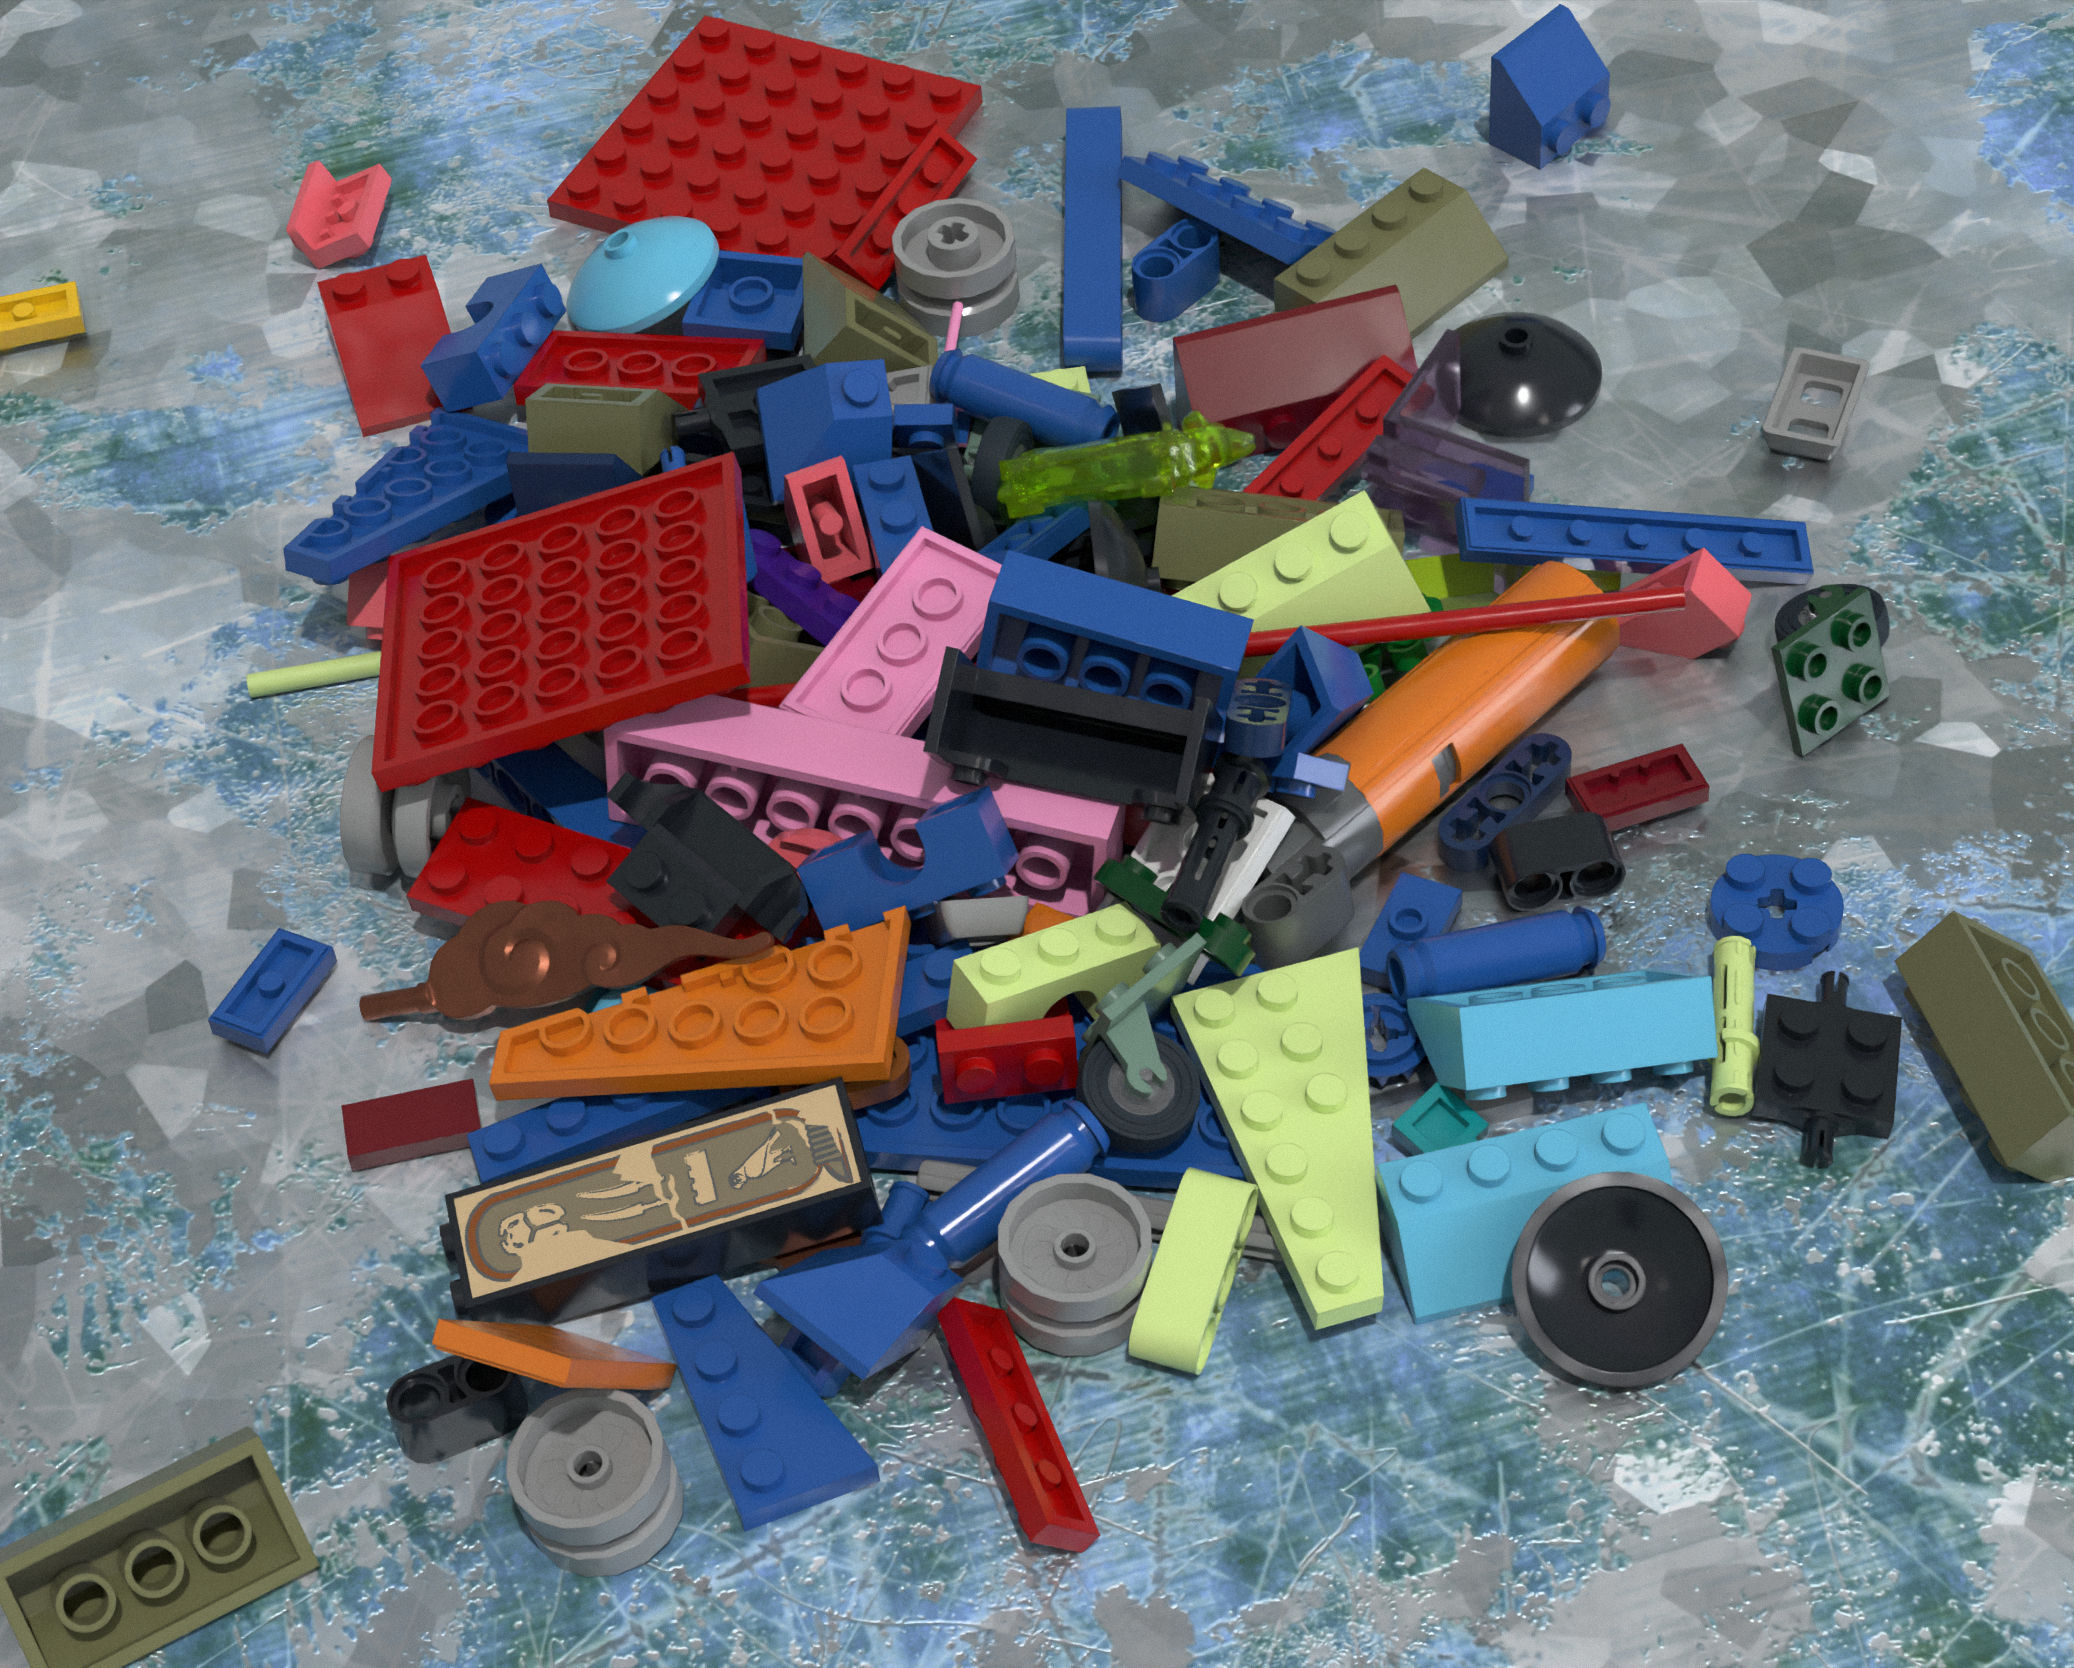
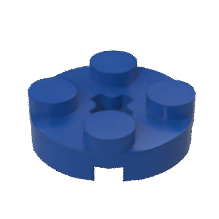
(1785, 881)

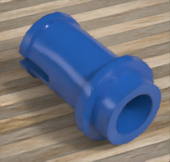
(900, 1208)

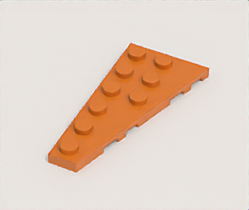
(727, 1026)

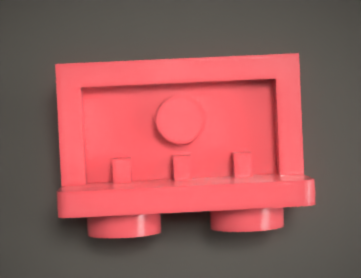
(339, 216)

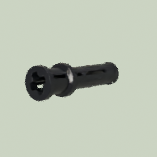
(1187, 896)

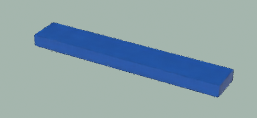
(1629, 539)

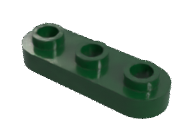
(1135, 884)

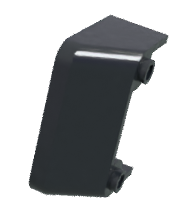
(970, 525)
(1071, 739)

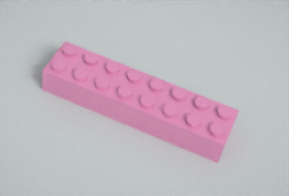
(811, 772)

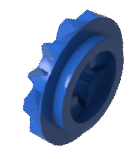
(1403, 1043)

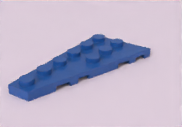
(409, 495)

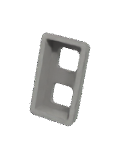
(1818, 370)
(977, 920)

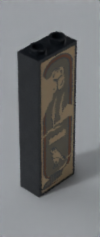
(661, 1209)

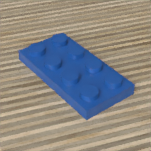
(1225, 205)

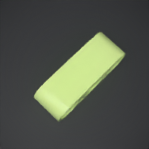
(1193, 1271)

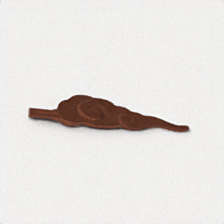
(546, 956)

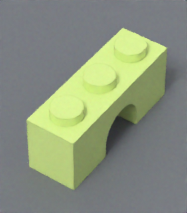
(1038, 969)

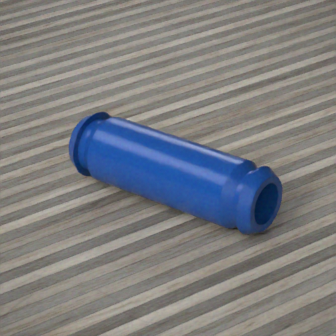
(994, 390)
(1497, 955)
(968, 1214)

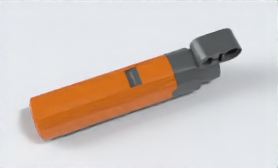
(1414, 753)

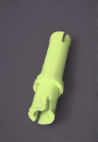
(1734, 1024)

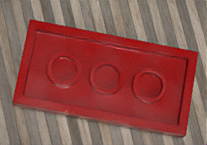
(634, 361)

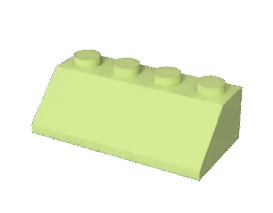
(1316, 574)

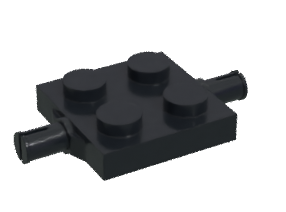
(731, 405)
(1827, 1067)

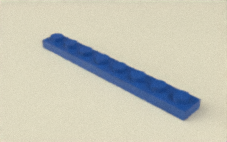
(593, 1122)

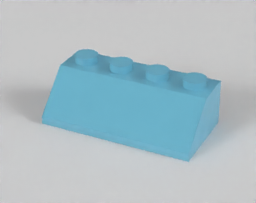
(1567, 1030)
(1462, 1207)

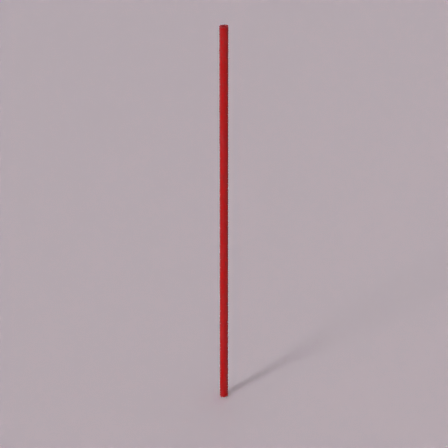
(1412, 626)

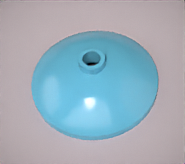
(642, 275)

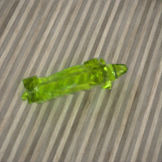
(1121, 466)

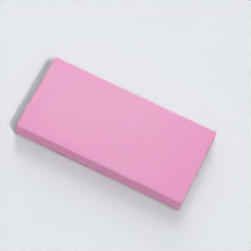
(891, 649)

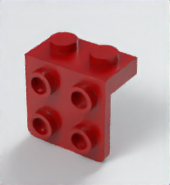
(1008, 1057)

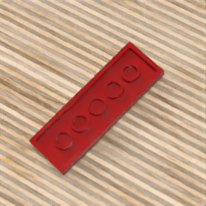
(515, 857)

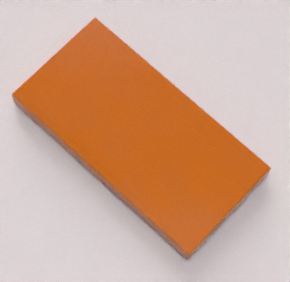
(553, 1355)

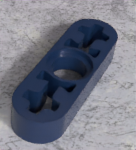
(1258, 717)
(1508, 777)

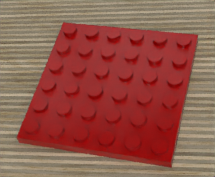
(761, 141)
(562, 623)

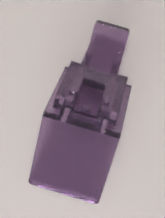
(1428, 468)

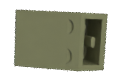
(858, 323)
(602, 420)

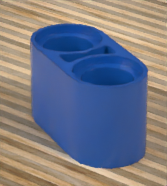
(1176, 270)

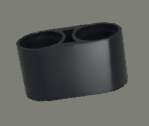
(1557, 861)
(457, 1407)

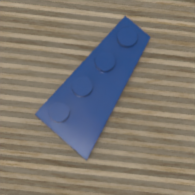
(759, 1414)

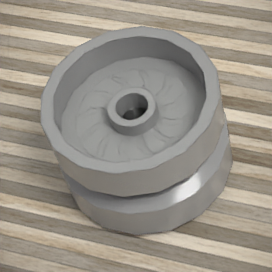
(957, 254)
(399, 824)
(1073, 1263)
(595, 1481)

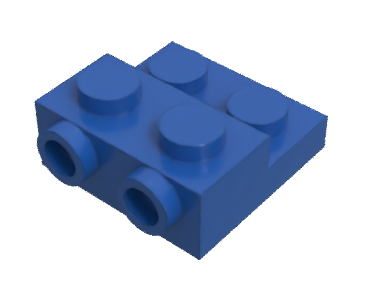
(750, 300)

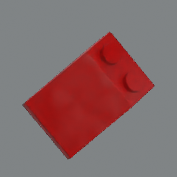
(382, 332)

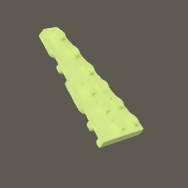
(1294, 1100)

